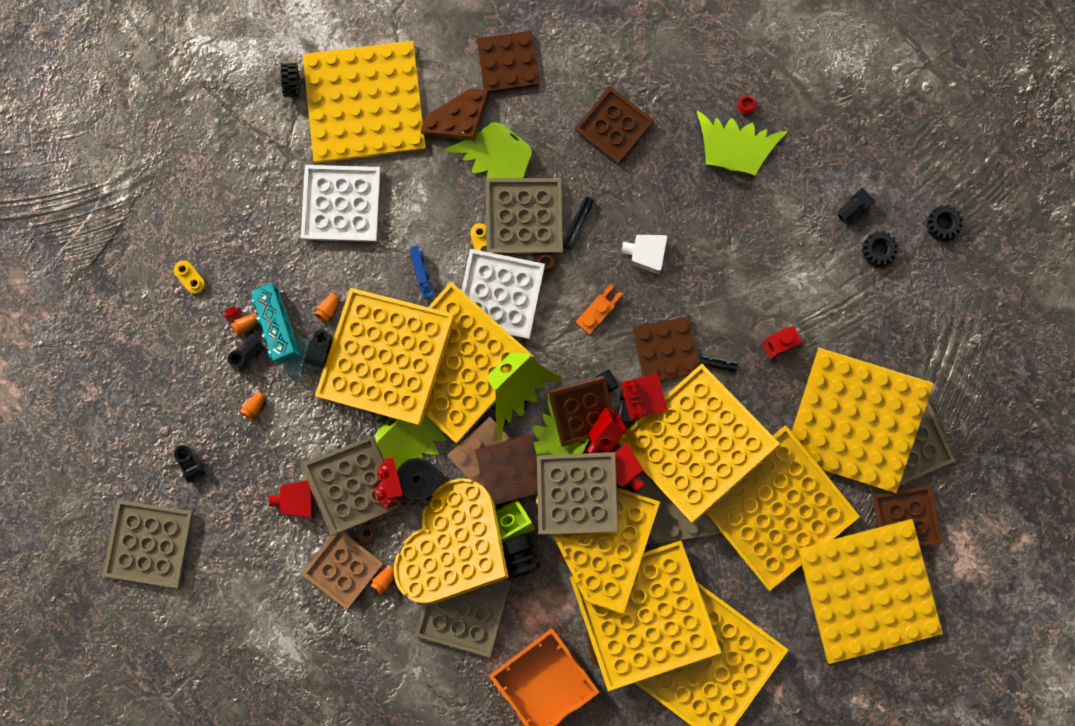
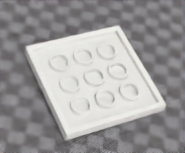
(340, 203)
(504, 289)

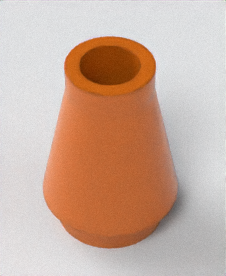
(327, 307)
(244, 325)
(252, 406)
(383, 580)

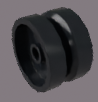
(427, 473)

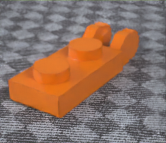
(598, 311)

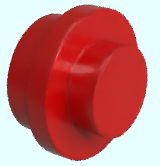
(746, 105)
(232, 313)

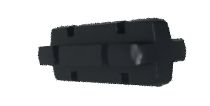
(719, 363)

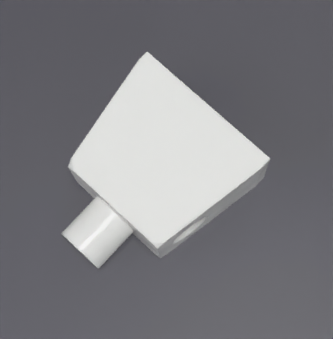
(647, 252)

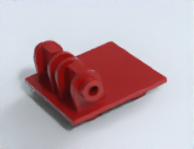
(644, 396)

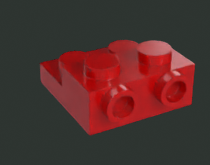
(389, 488)

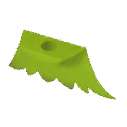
(736, 149)
(496, 151)
(517, 385)
(408, 440)
(549, 440)

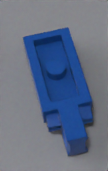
(421, 273)

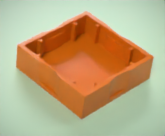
(544, 682)

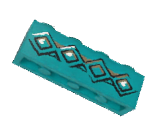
(275, 323)

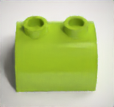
(513, 522)

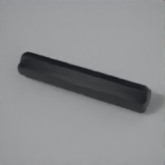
(578, 222)

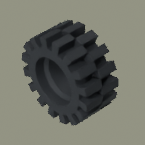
(290, 80)
(940, 233)
(883, 238)

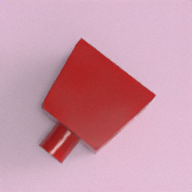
(782, 342)
(606, 432)
(628, 468)
(294, 500)

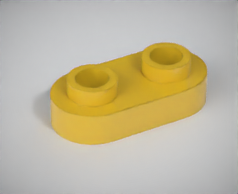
(479, 241)
(189, 277)

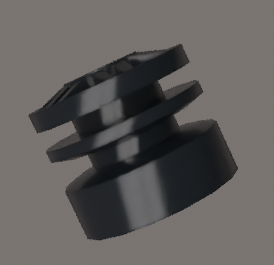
(517, 557)

